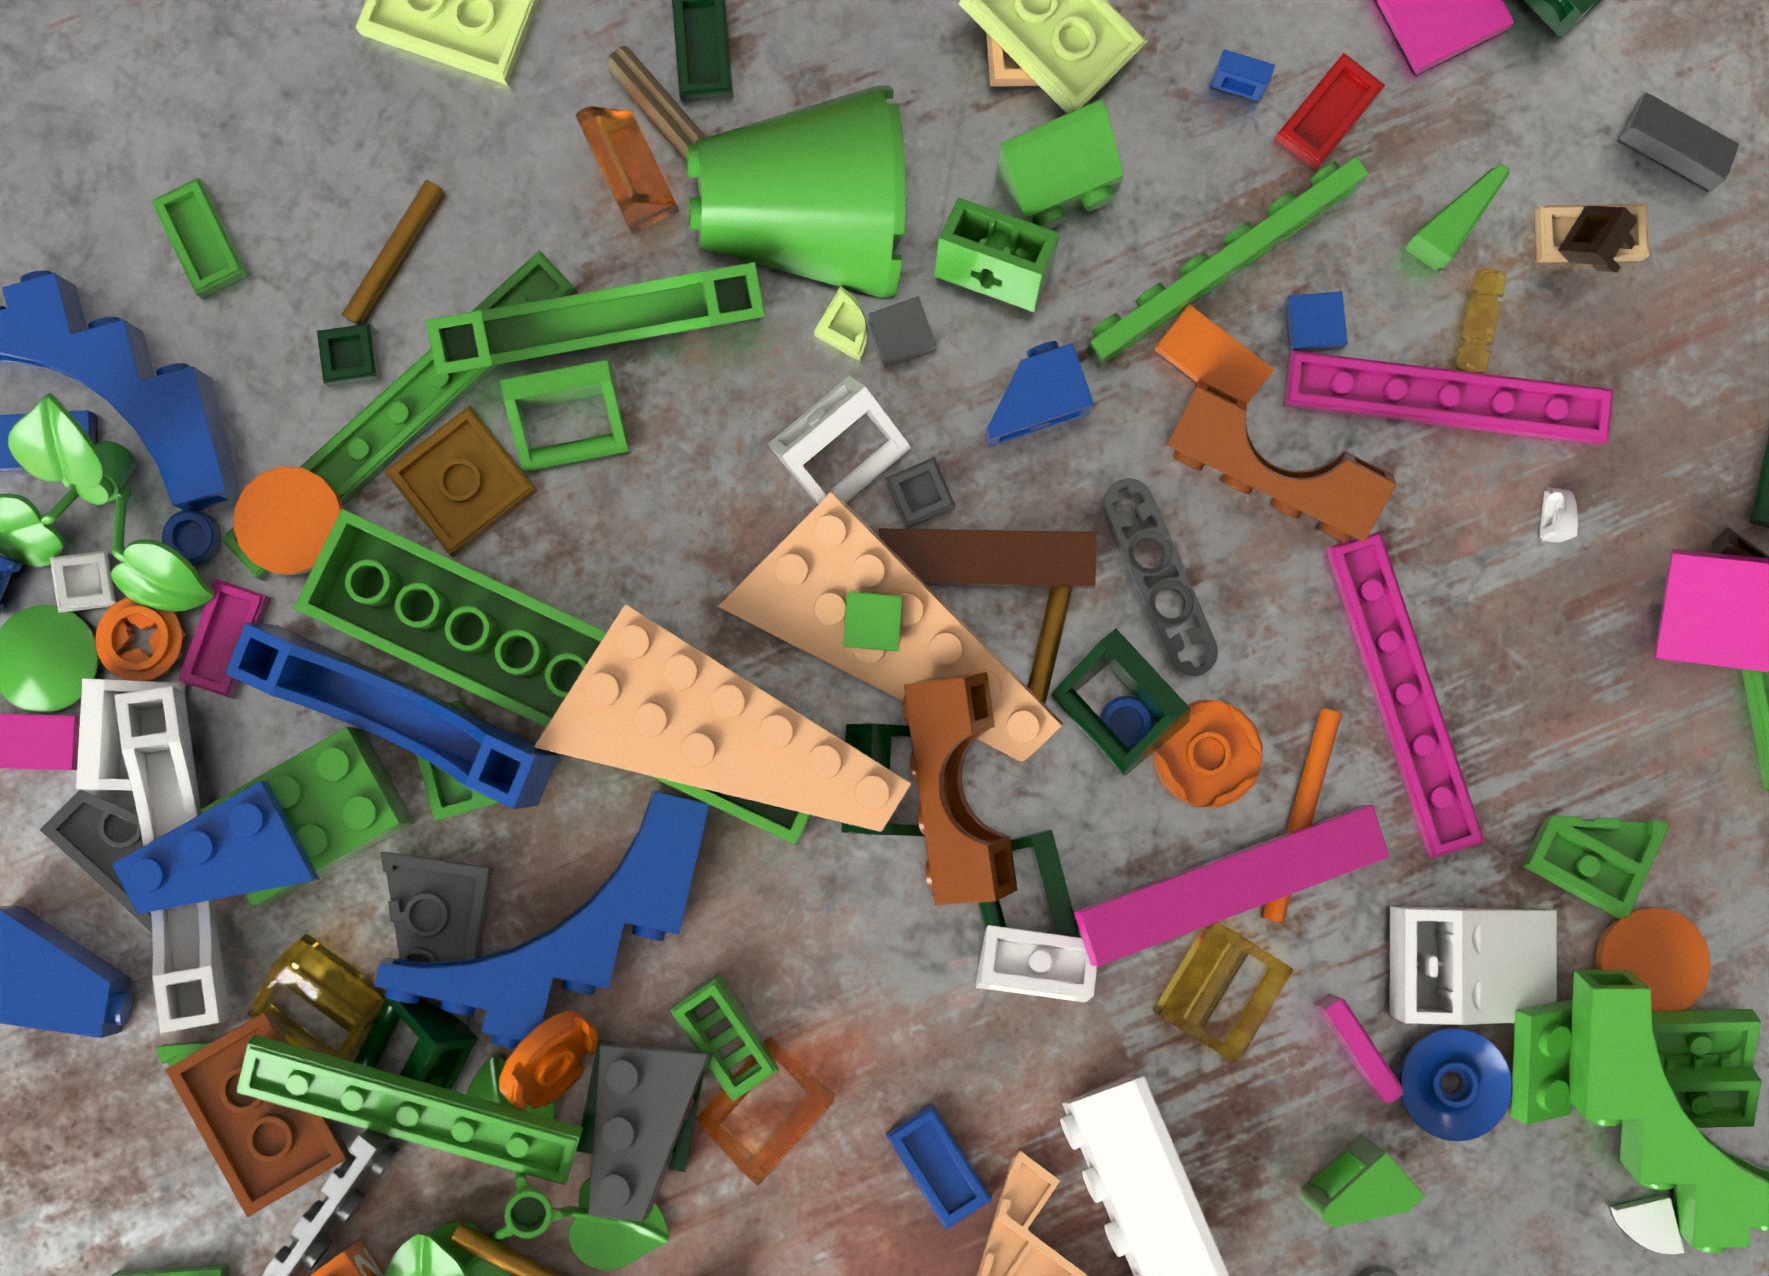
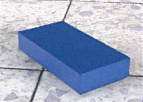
(938, 1166)

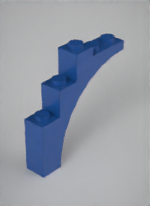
(169, 411)
(515, 983)

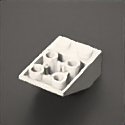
(1470, 963)

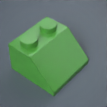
(1061, 167)

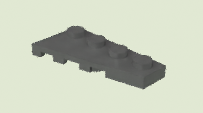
(369, 1155)

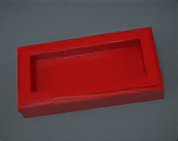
(1329, 111)

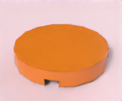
(285, 519)
(1211, 757)
(1661, 951)
(548, 1060)

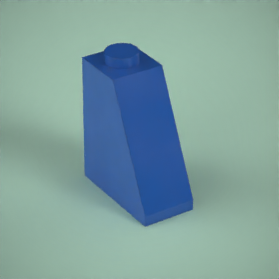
(56, 981)

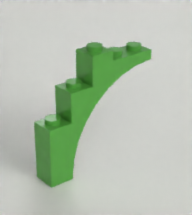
(1621, 1080)

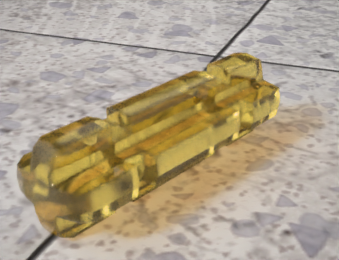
(1481, 320)

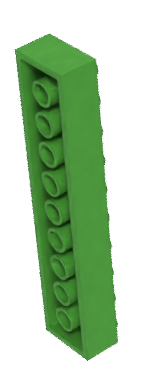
(472, 634)

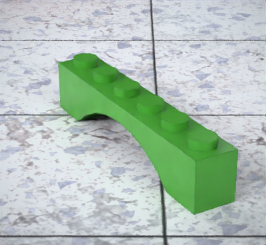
(595, 318)

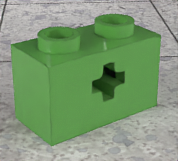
(996, 254)

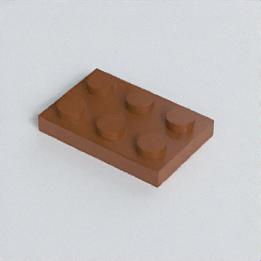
(256, 1143)

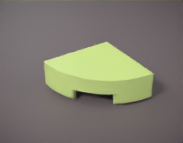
(844, 325)

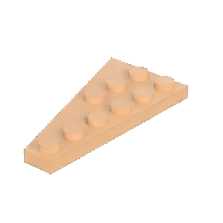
(802, 600)
(687, 719)

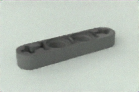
(1167, 575)

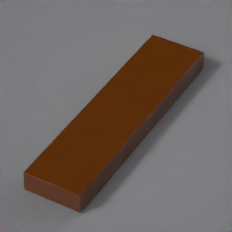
(997, 557)

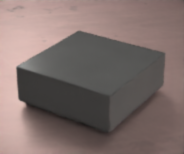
(902, 331)
(920, 493)

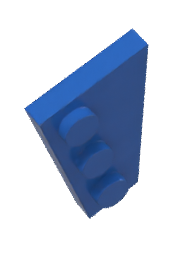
(218, 855)

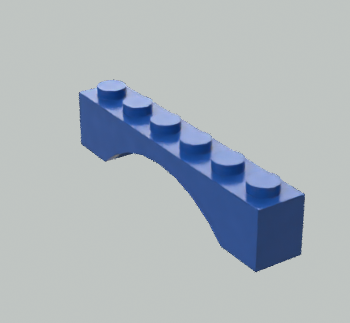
(444, 735)

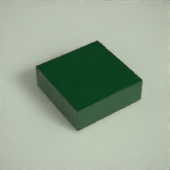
(348, 355)

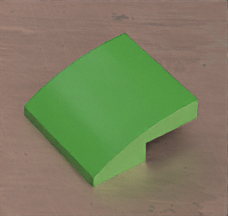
(1711, 1063)

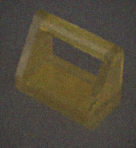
(1204, 981)
(329, 987)

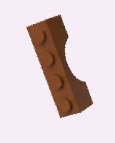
(1341, 494)
(964, 854)

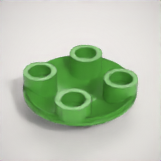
(45, 659)

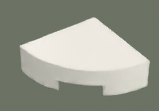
(1558, 516)
(1650, 1223)

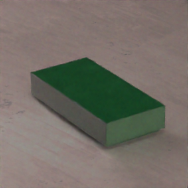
(702, 49)

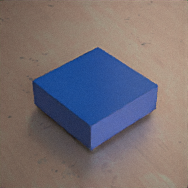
(1242, 75)
(1316, 321)

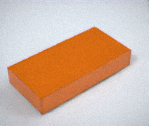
(1213, 356)

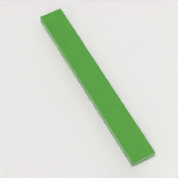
(412, 402)

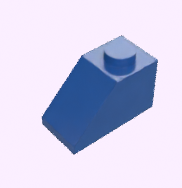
(1042, 394)

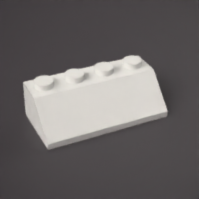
(1140, 1181)

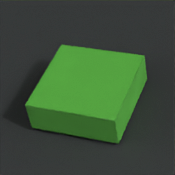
(873, 620)

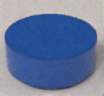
(193, 535)
(1127, 719)

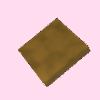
(461, 481)

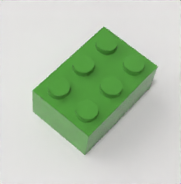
(334, 801)

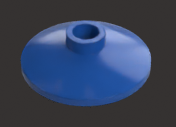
(1481, 1092)

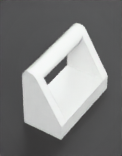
(826, 422)
(99, 732)
(1036, 964)

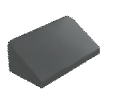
(1679, 142)

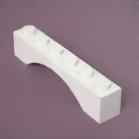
(166, 795)

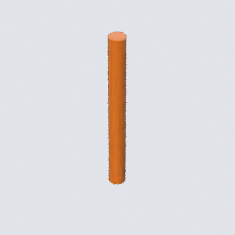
(1308, 791)

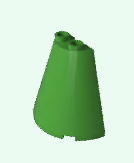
(809, 192)

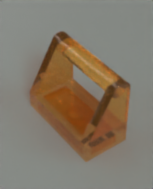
(627, 165)
(785, 1135)

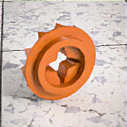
(115, 636)

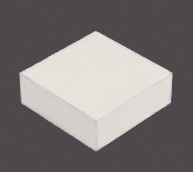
(82, 581)

